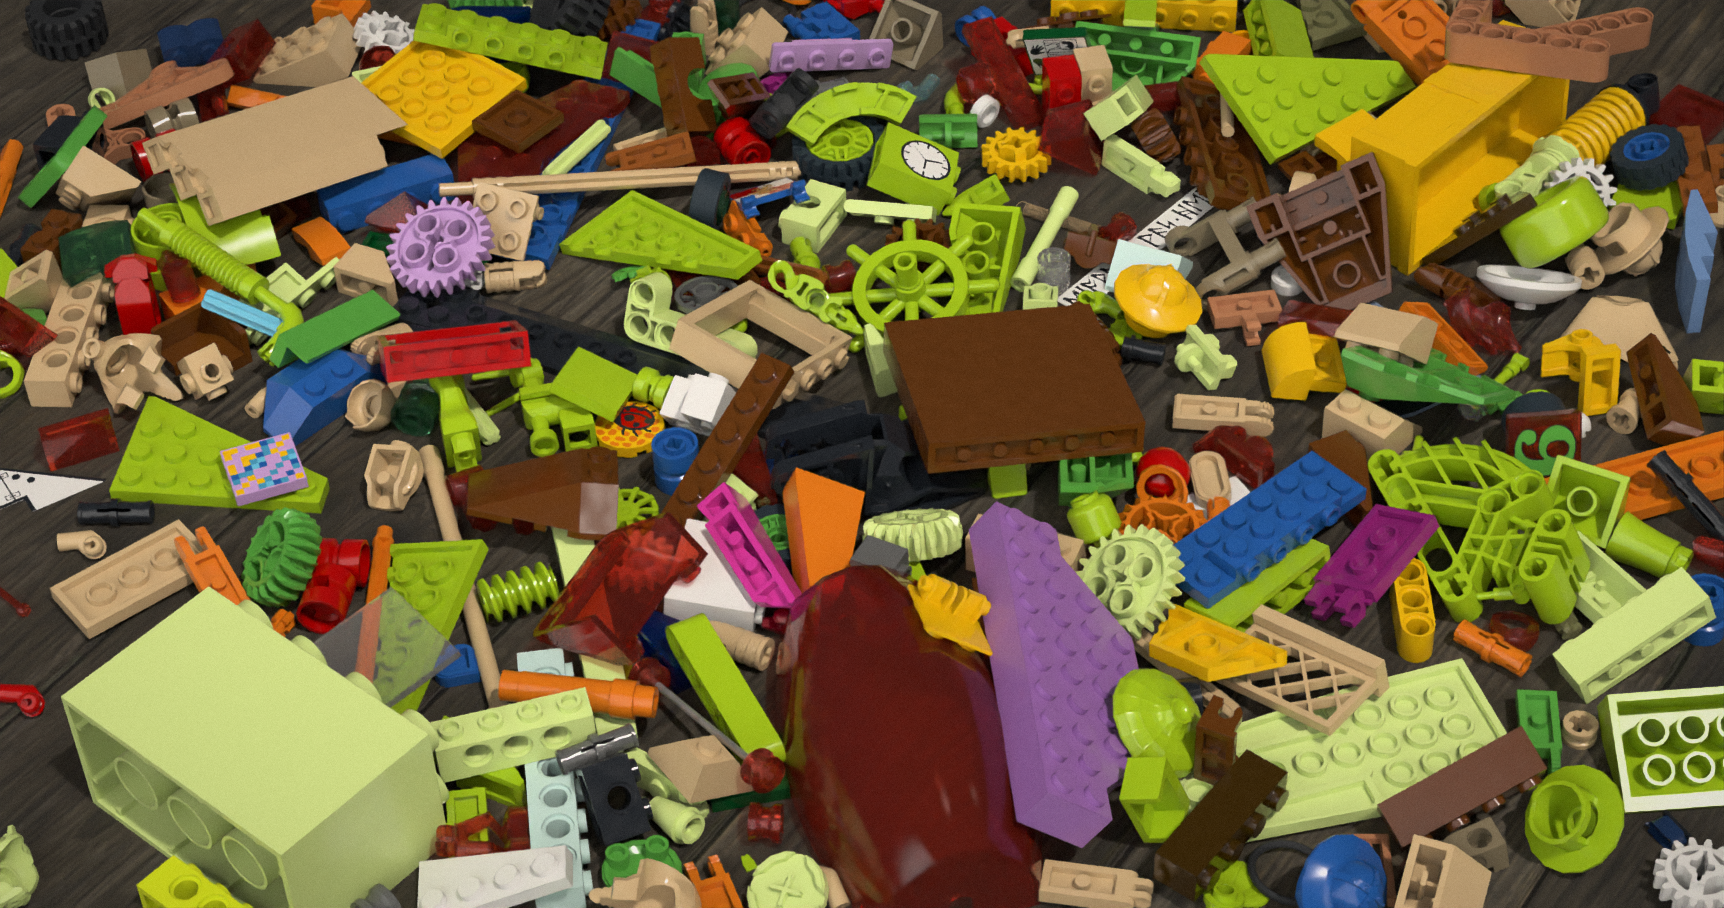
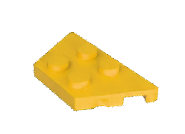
(1211, 648)

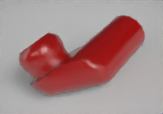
(26, 696)

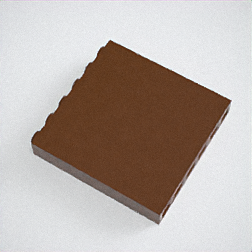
(1012, 388)

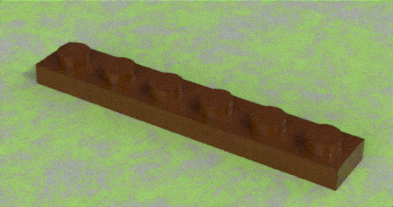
(730, 437)

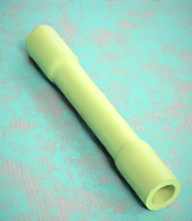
(1058, 213)

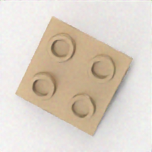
(510, 218)

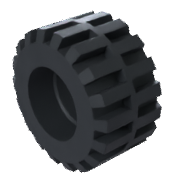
(574, 16)
(66, 27)

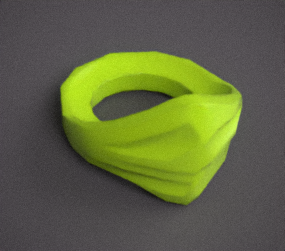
(8, 360)

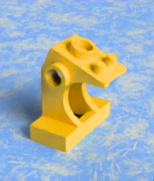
(1586, 362)

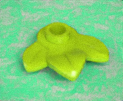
(1234, 889)

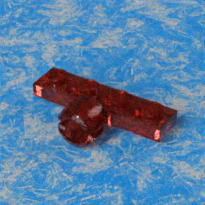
(997, 75)

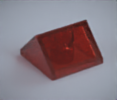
(1070, 137)
(78, 439)

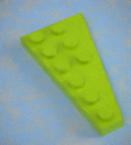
(654, 235)
(436, 584)

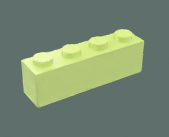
(1634, 635)

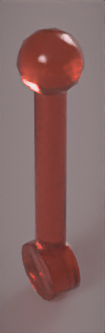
(22, 609)

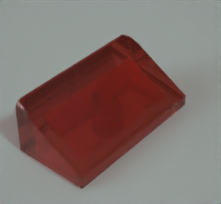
(23, 330)

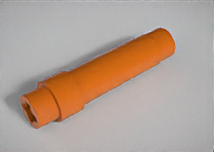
(617, 698)

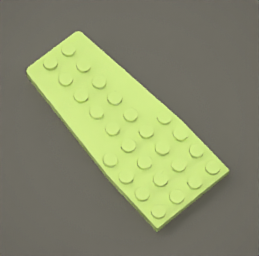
(1380, 750)

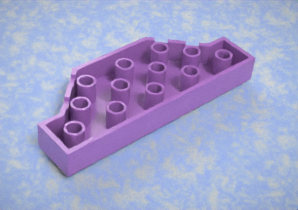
(1051, 675)

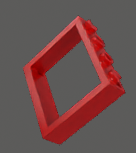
(453, 351)

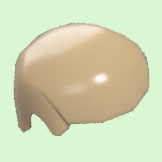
(370, 405)

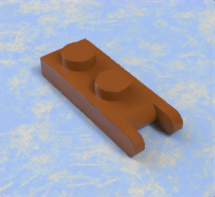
(656, 154)

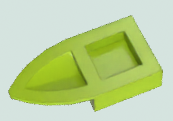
(986, 192)

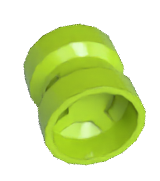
(651, 386)

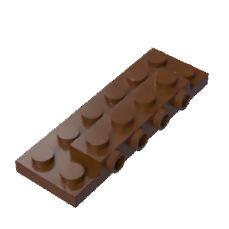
(1222, 167)

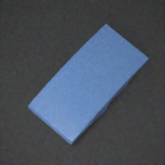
(1694, 262)

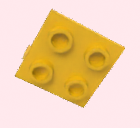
(951, 612)

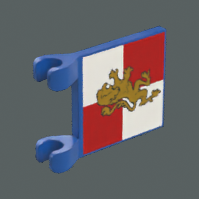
(749, 199)

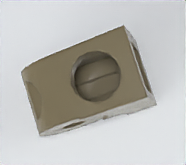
(1482, 843)

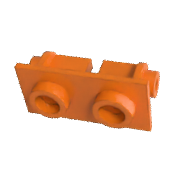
(746, 230)

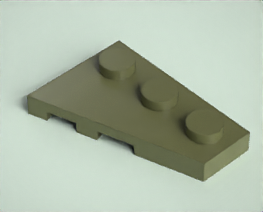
(1329, 22)

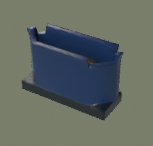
(1667, 829)

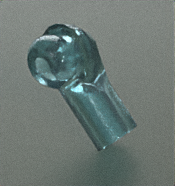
(924, 89)

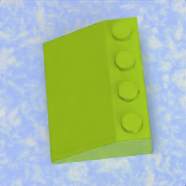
(1665, 748)

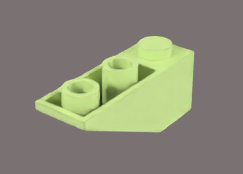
(1119, 108)

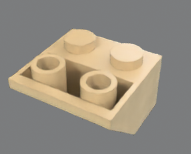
(1544, 12)
(748, 42)
(1389, 333)
(1441, 877)

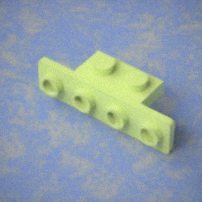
(292, 288)
(1605, 586)

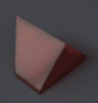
(394, 212)

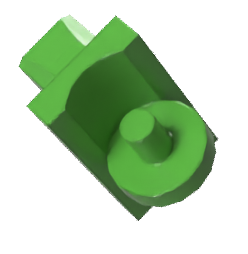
(950, 129)

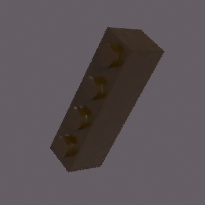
(1221, 826)

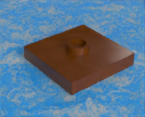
(518, 121)

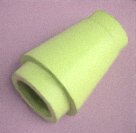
(677, 820)

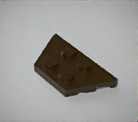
(1480, 224)

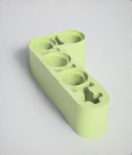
(662, 320)

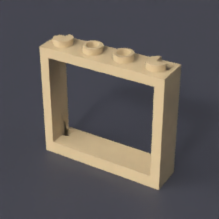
(696, 338)

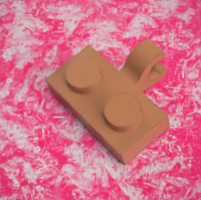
(1245, 310)

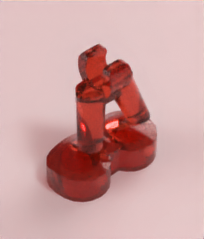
(513, 833)

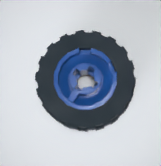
(1649, 157)

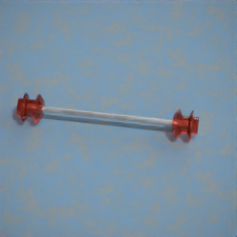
(759, 767)

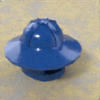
(1342, 875)

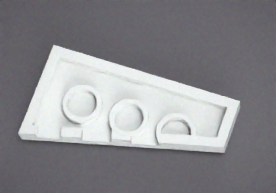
(494, 878)

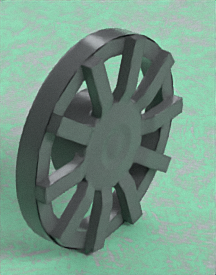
(703, 290)

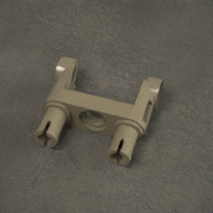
(1223, 228)

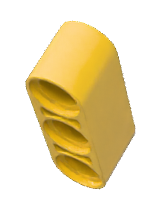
(1413, 613)

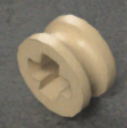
(1583, 739)

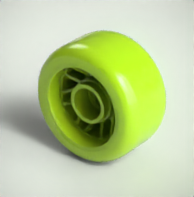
(1560, 222)

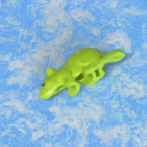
(811, 296)

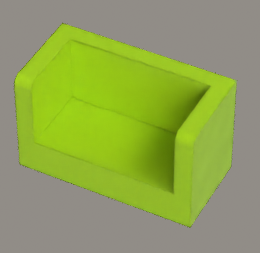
(1153, 798)

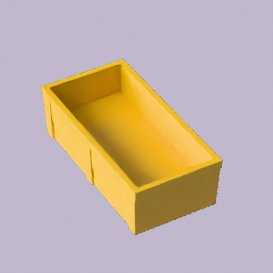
(1450, 142)

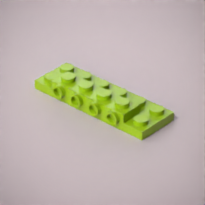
(510, 41)

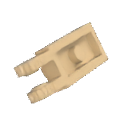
(1208, 412)

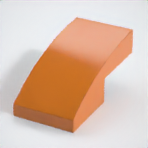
(321, 240)

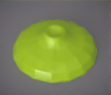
(1156, 718)

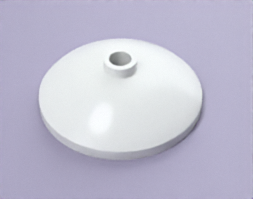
(1528, 286)

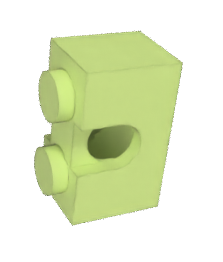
(814, 218)

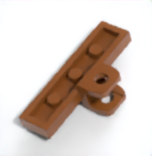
(1703, 170)

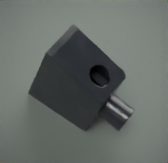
(58, 132)

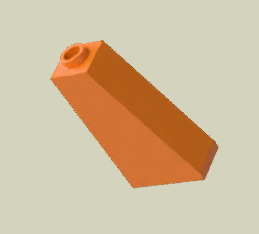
(820, 525)

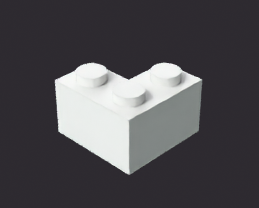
(697, 402)

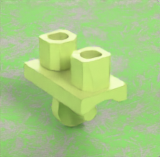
(1202, 357)

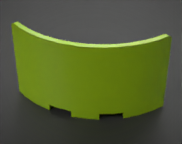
(845, 102)
(245, 237)

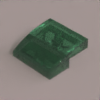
(92, 247)

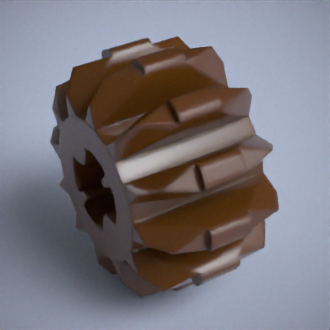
(1156, 136)

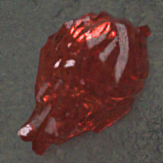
(1483, 325)

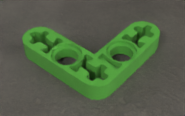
(63, 158)

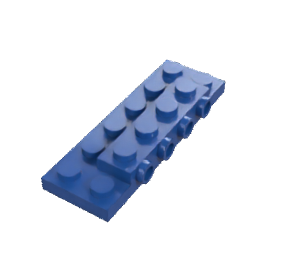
(1264, 527)

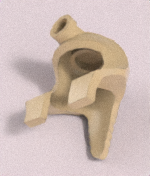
(129, 368)
(651, 887)

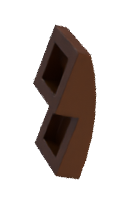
(1320, 165)

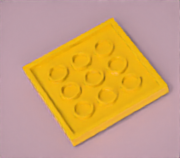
(440, 92)

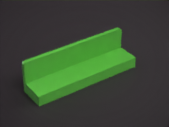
(640, 77)
(333, 329)

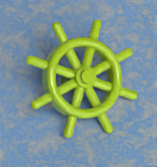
(910, 288)

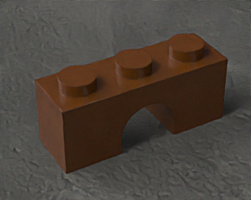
(682, 111)

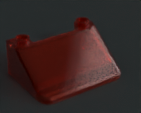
(621, 589)

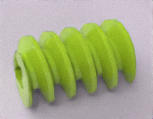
(517, 591)

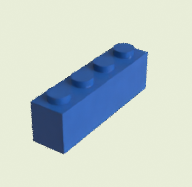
(351, 200)

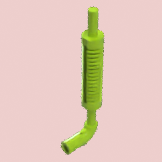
(225, 270)

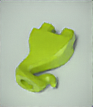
(457, 423)

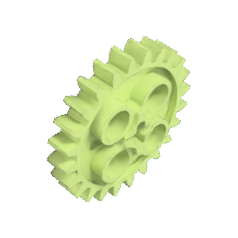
(1134, 576)

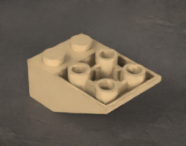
(311, 55)

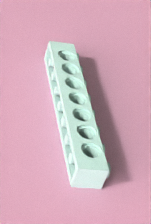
(555, 800)

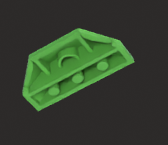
(1145, 53)
(1105, 474)

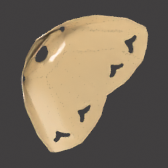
(1620, 322)

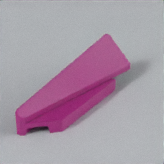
(748, 548)

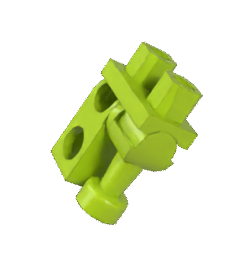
(546, 409)

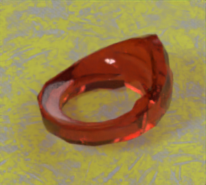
(1518, 637)

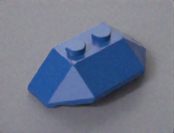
(314, 394)

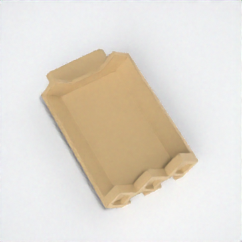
(276, 149)

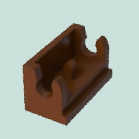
(1215, 742)

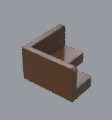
(197, 329)

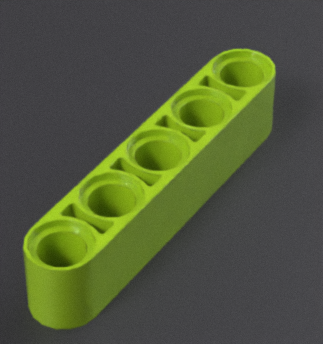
(722, 686)

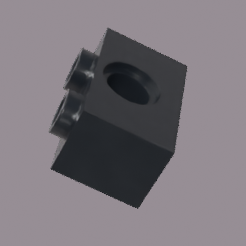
(596, 781)

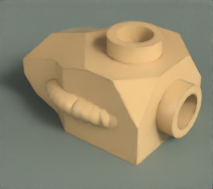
(392, 475)

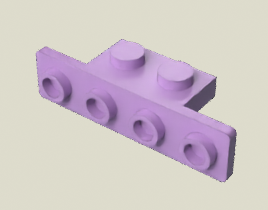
(830, 54)

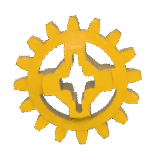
(1014, 155)

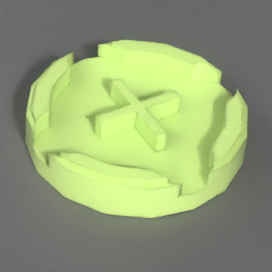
(788, 882)

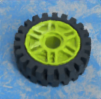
(840, 153)

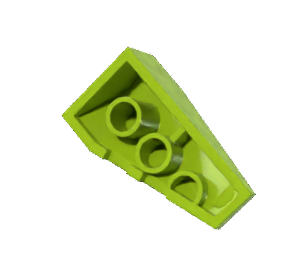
(995, 251)

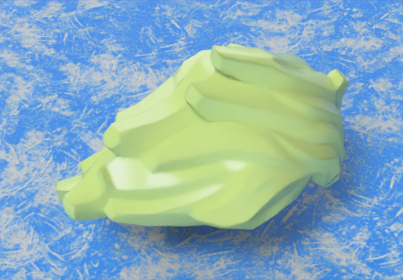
(17, 870)

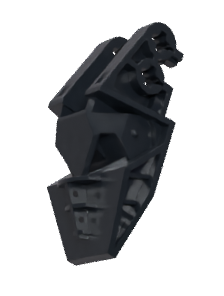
(867, 454)

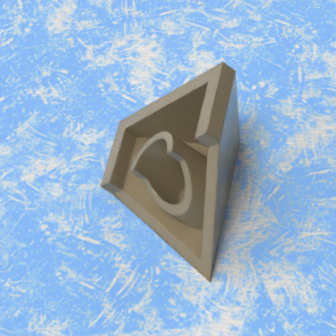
(119, 71)

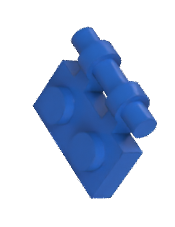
(821, 23)

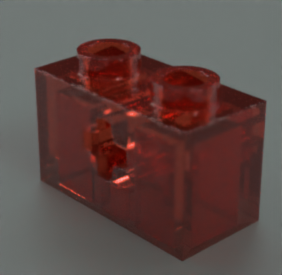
(244, 50)

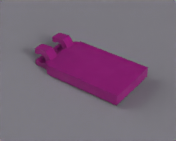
(1369, 562)

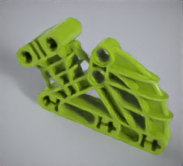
(1537, 565)

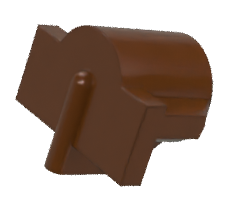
(1089, 248)

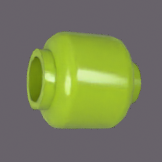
(1093, 517)

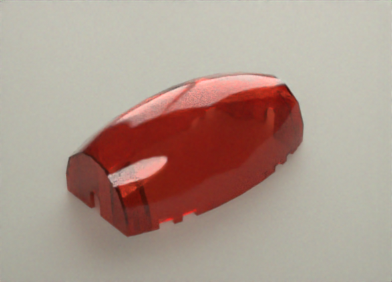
(898, 751)

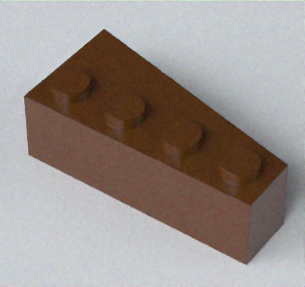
(1464, 789)

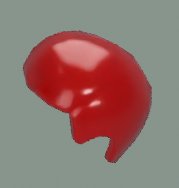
(1160, 483)

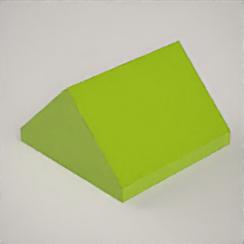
(1590, 496)

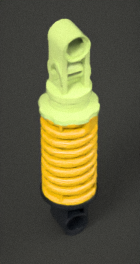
(1587, 132)

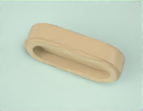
(1209, 477)

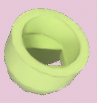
(105, 95)

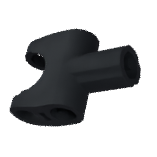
(783, 103)

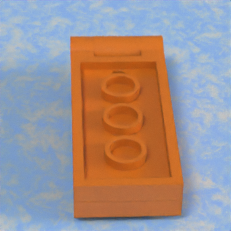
(1407, 32)

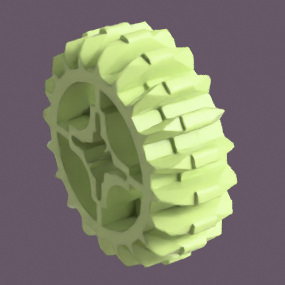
(922, 531)

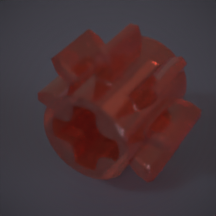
(704, 151)

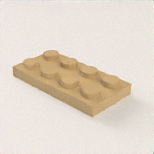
(126, 581)

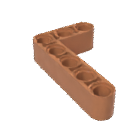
(1623, 29)
(1478, 42)

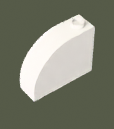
(714, 591)

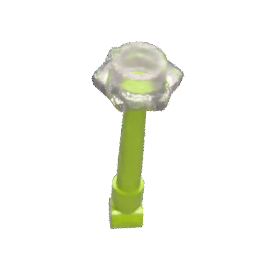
(1476, 412)

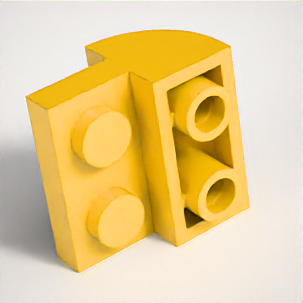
(1302, 363)

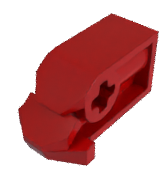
(135, 292)

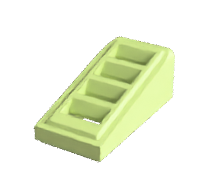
(877, 362)

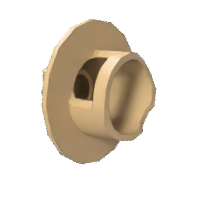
(1631, 239)

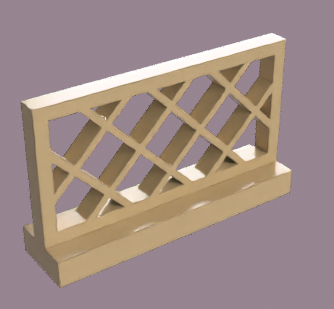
(1316, 652)

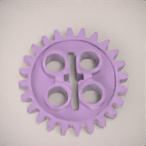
(440, 247)

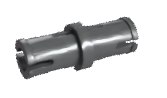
(596, 748)

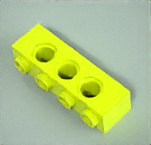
(183, 886)

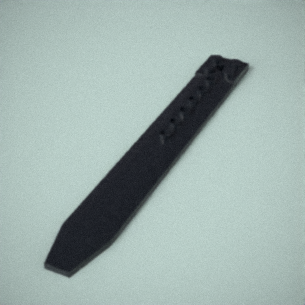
(556, 340)

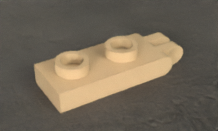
(1093, 886)

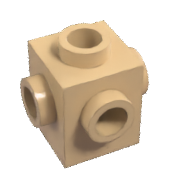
(205, 372)

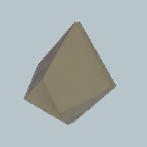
(913, 30)

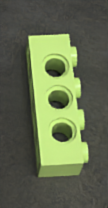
(512, 734)

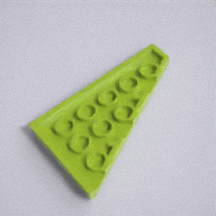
(1296, 97)
(180, 463)

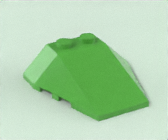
(1437, 381)

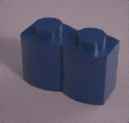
(190, 43)

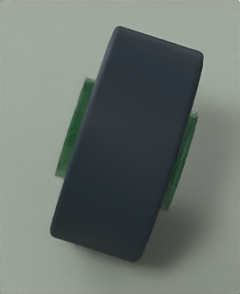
(710, 197)

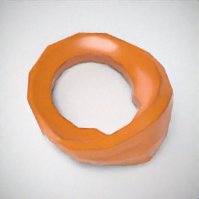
(1178, 481)

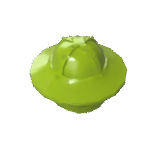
(1574, 819)

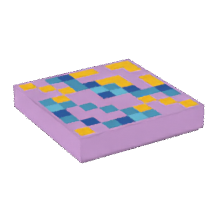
(264, 469)

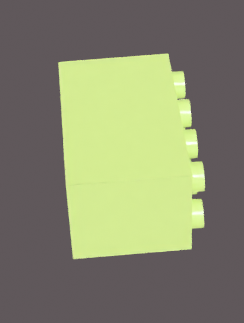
(257, 759)

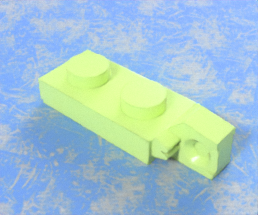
(1137, 167)

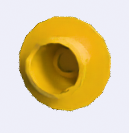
(1156, 300)

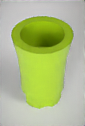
(1646, 548)

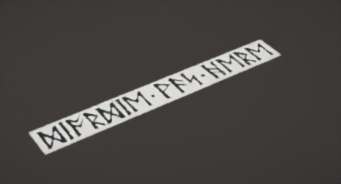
(1182, 213)

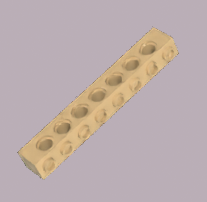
(75, 316)

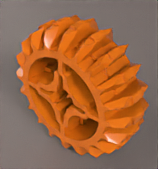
(1166, 515)

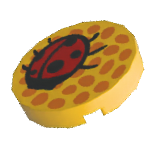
(631, 429)

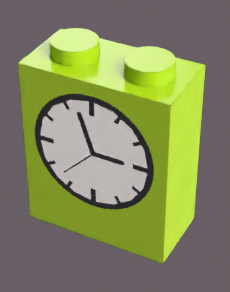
(914, 168)

